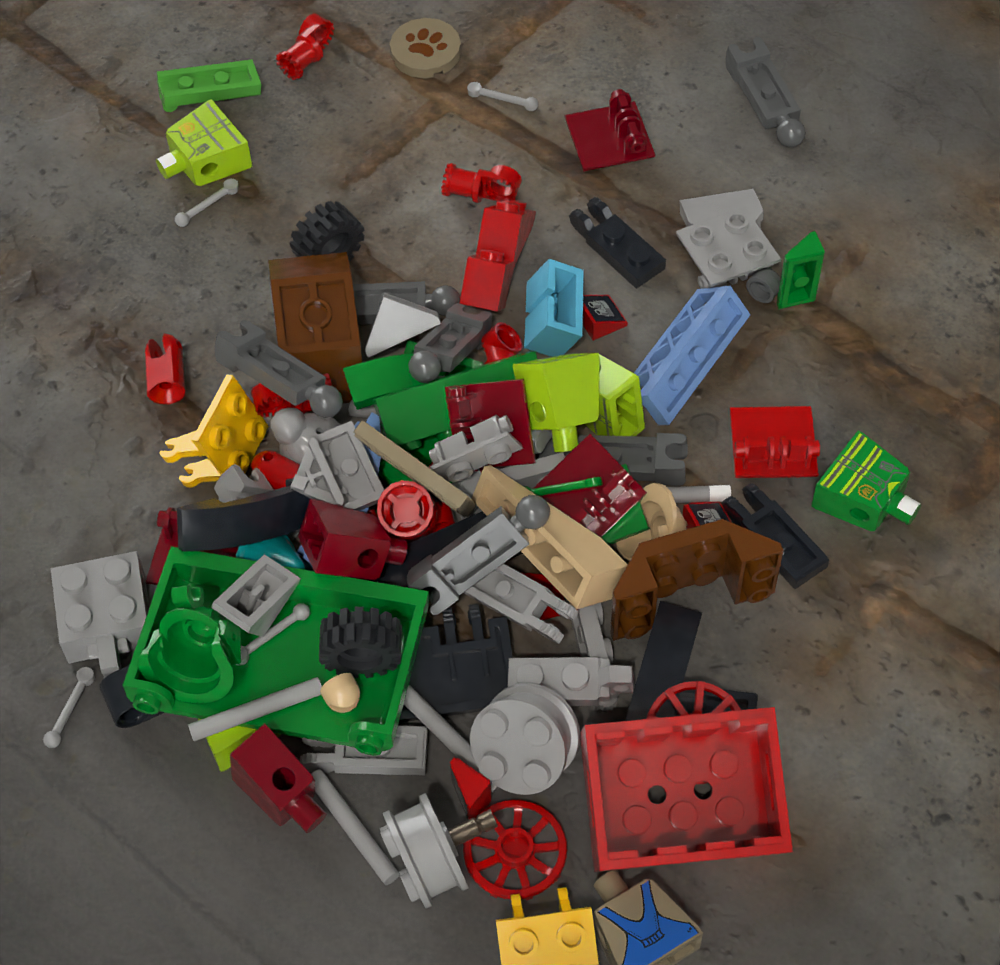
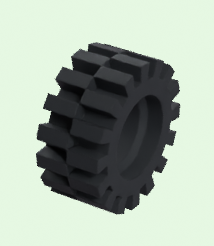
(328, 232)
(360, 642)

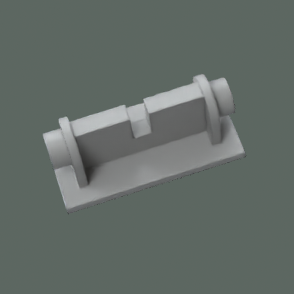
(492, 445)

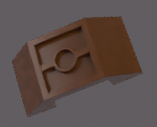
(317, 314)
(689, 558)

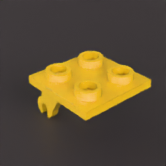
(225, 435)
(548, 938)

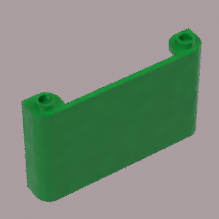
(291, 654)

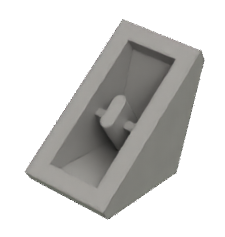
(397, 322)
(257, 596)

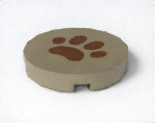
(425, 47)

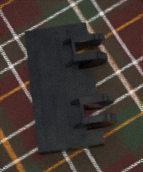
(463, 674)

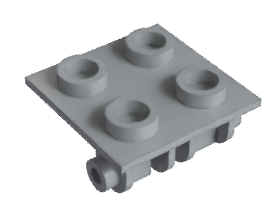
(728, 248)

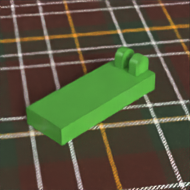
(207, 82)

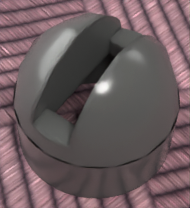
(764, 285)

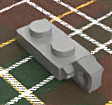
(576, 679)

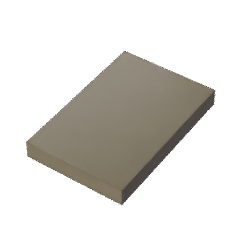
(414, 469)

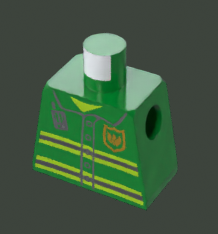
(865, 486)

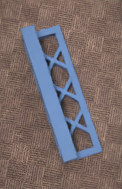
(689, 350)

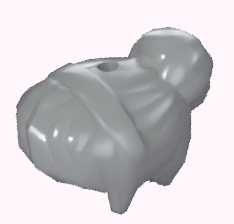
(294, 431)

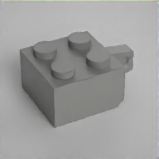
(100, 608)

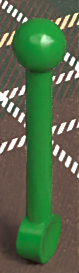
(587, 483)

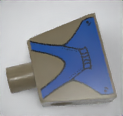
(642, 924)

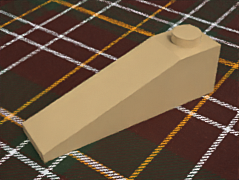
(562, 549)

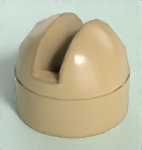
(341, 693)

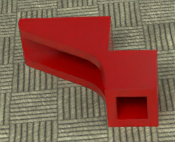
(498, 249)

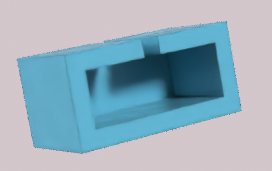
(555, 308)

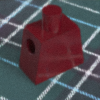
(347, 542)
(263, 768)

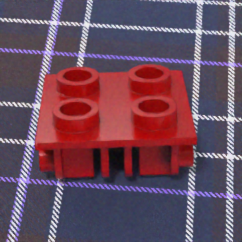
(774, 442)

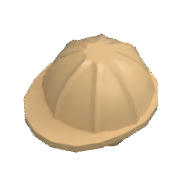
(661, 515)

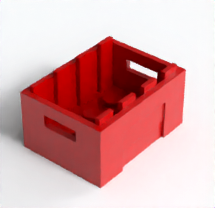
(726, 749)

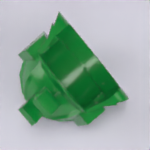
(192, 650)

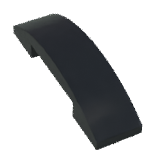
(240, 521)
(664, 659)

